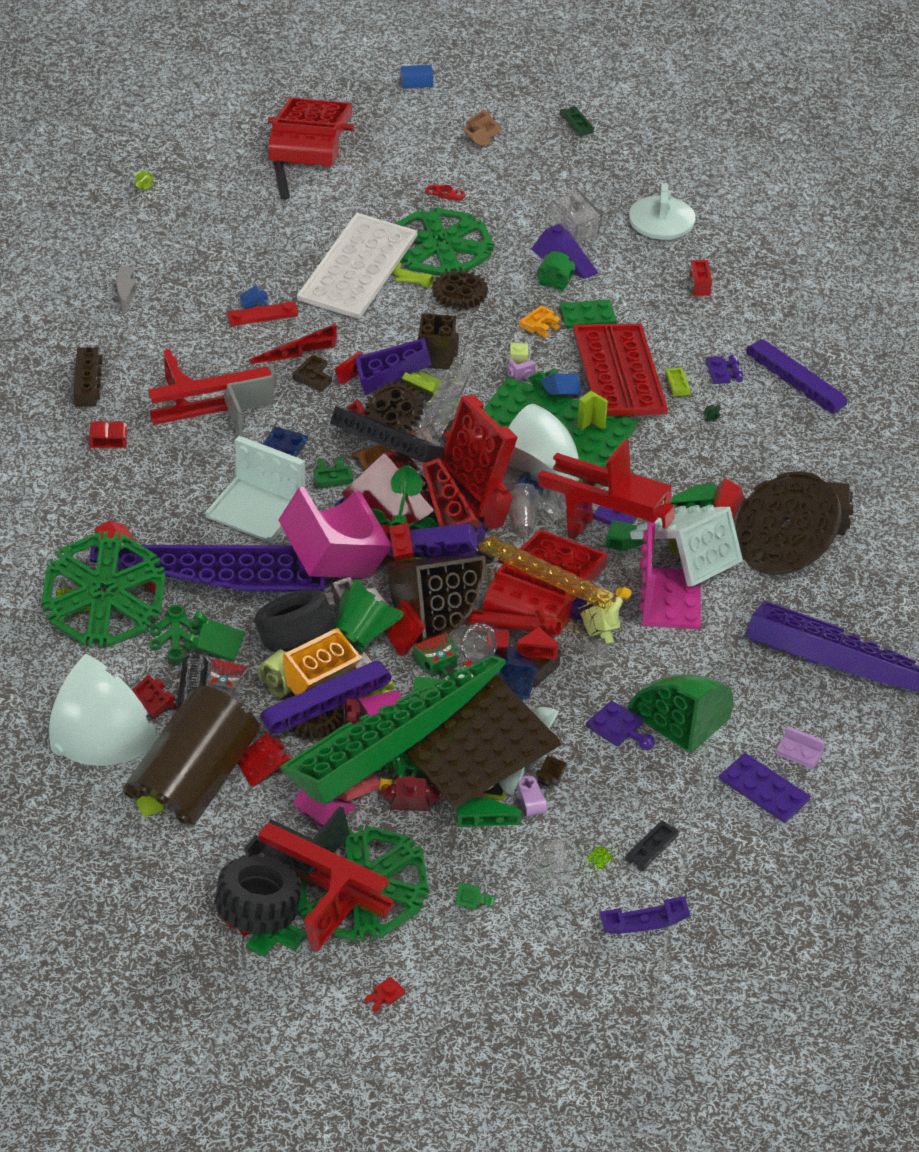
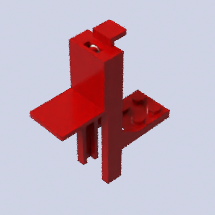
(625, 493)

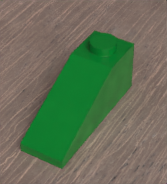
(486, 812)

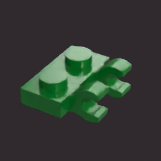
(332, 476)

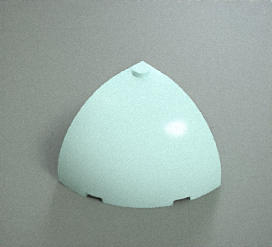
(538, 440)
(98, 718)

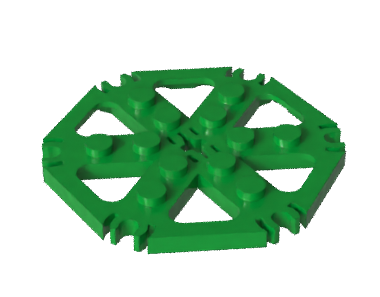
(452, 242)
(91, 584)
(387, 866)

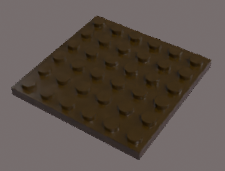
(482, 744)

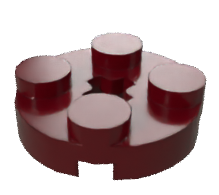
(352, 710)

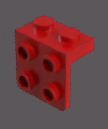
(263, 759)

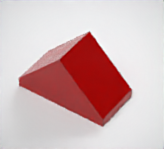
(538, 645)

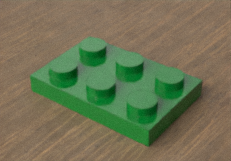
(587, 313)

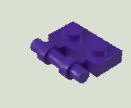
(719, 369)

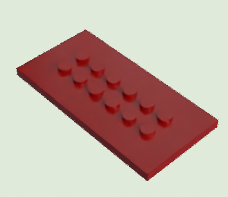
(620, 368)

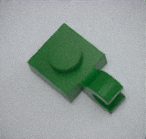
(470, 896)

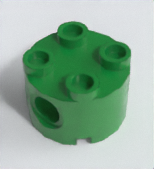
(555, 270)

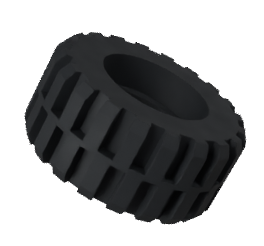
(253, 912)

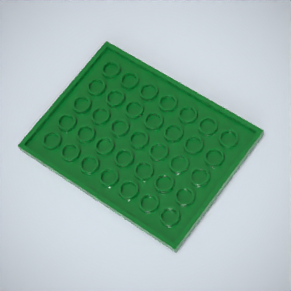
(592, 443)

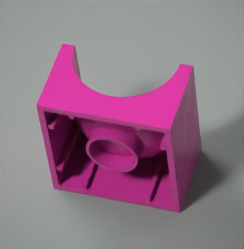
(335, 540)

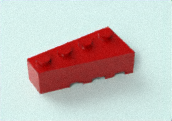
(447, 497)

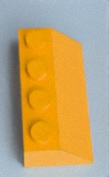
(319, 661)

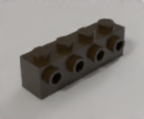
(86, 376)

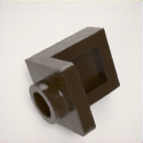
(551, 771)

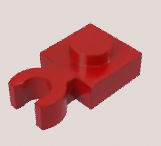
(385, 992)

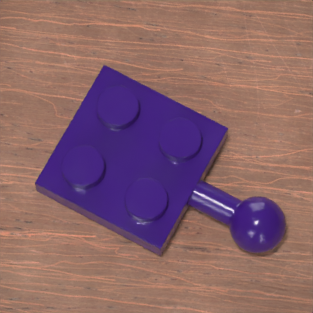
(618, 724)

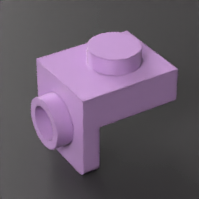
(520, 371)

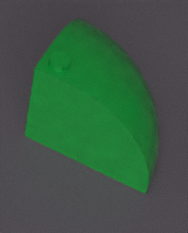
(684, 708)

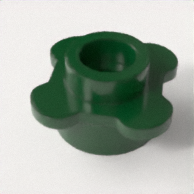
(712, 412)

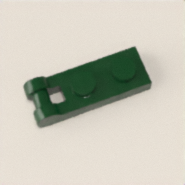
(577, 121)

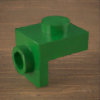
(536, 378)

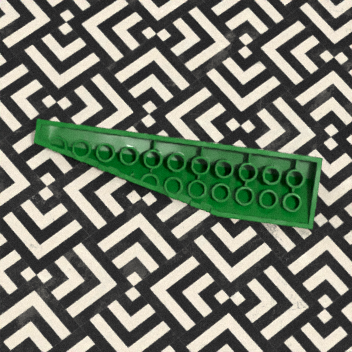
(366, 746)

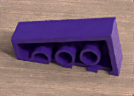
(443, 541)

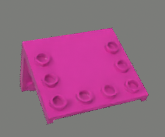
(665, 593)

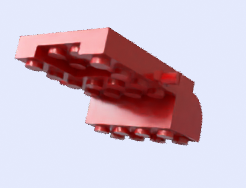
(309, 131)
(478, 459)
(519, 592)

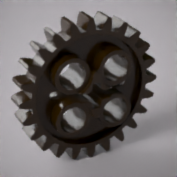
(460, 289)
(395, 407)

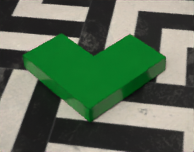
(289, 937)

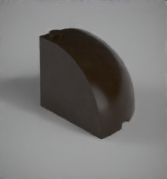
(438, 589)

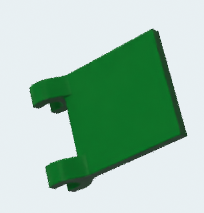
(214, 638)

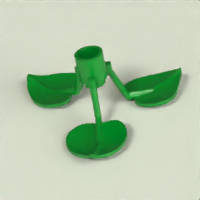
(405, 482)

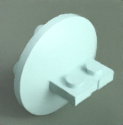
(662, 216)

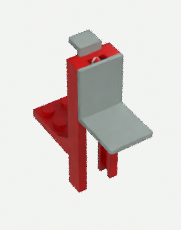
(243, 391)

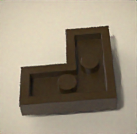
(311, 373)

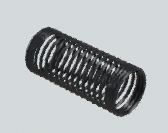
(203, 671)

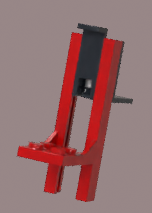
(318, 864)

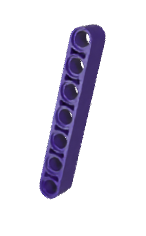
(797, 375)
(325, 697)

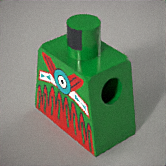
(436, 655)

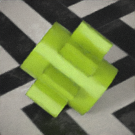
(143, 179)

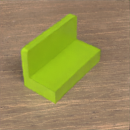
(592, 410)

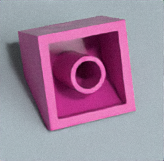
(319, 811)

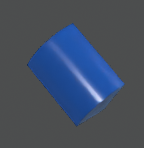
(416, 76)
(562, 384)

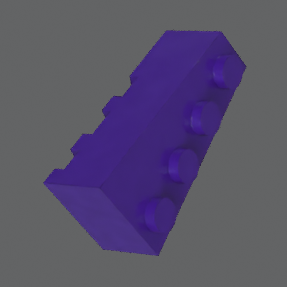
(391, 364)

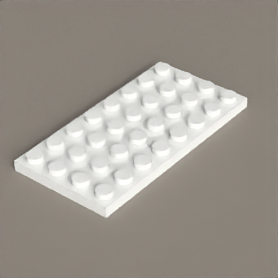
(357, 265)

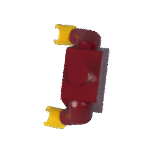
(408, 793)

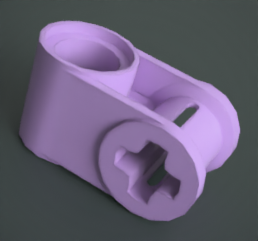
(531, 797)

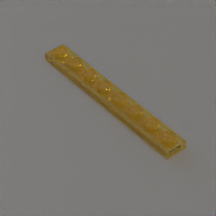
(547, 572)

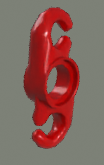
(452, 195)

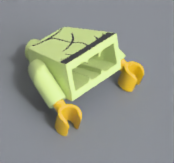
(603, 621)

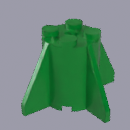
(363, 617)

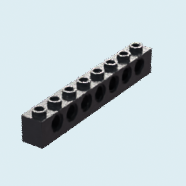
(386, 435)

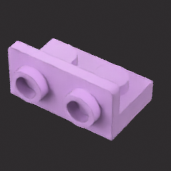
(800, 747)

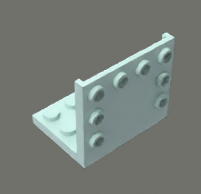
(260, 490)
(704, 540)

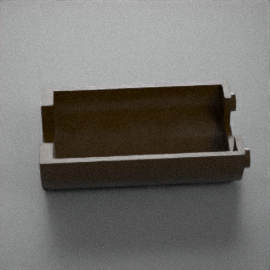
(194, 753)

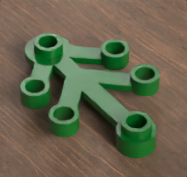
(174, 632)

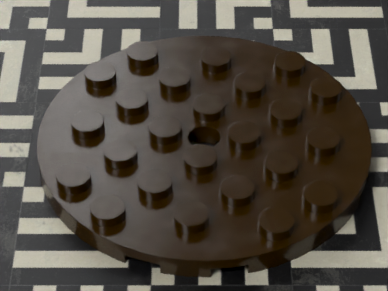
(813, 525)

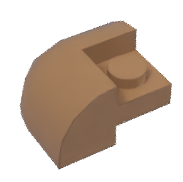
(481, 128)

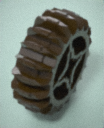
(320, 725)

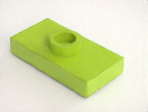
(677, 382)

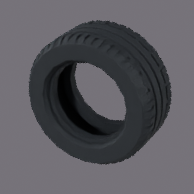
(294, 619)

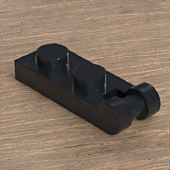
(652, 845)

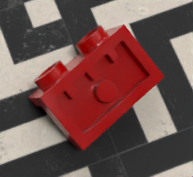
(153, 697)

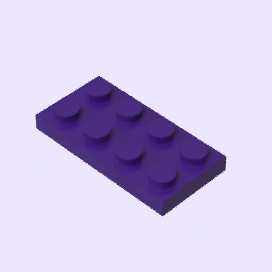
(764, 787)

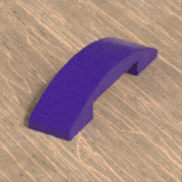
(646, 919)

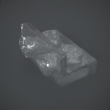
(553, 507)

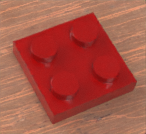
(406, 630)

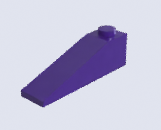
(560, 240)

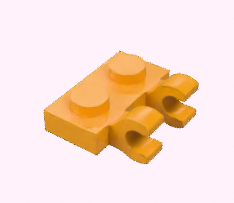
(537, 321)

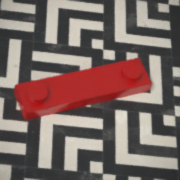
(262, 314)

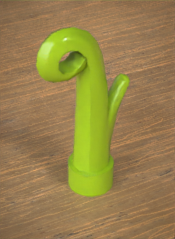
(412, 277)

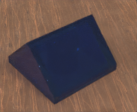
(518, 673)

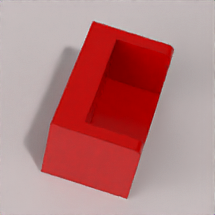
(701, 276)

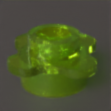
(600, 852)

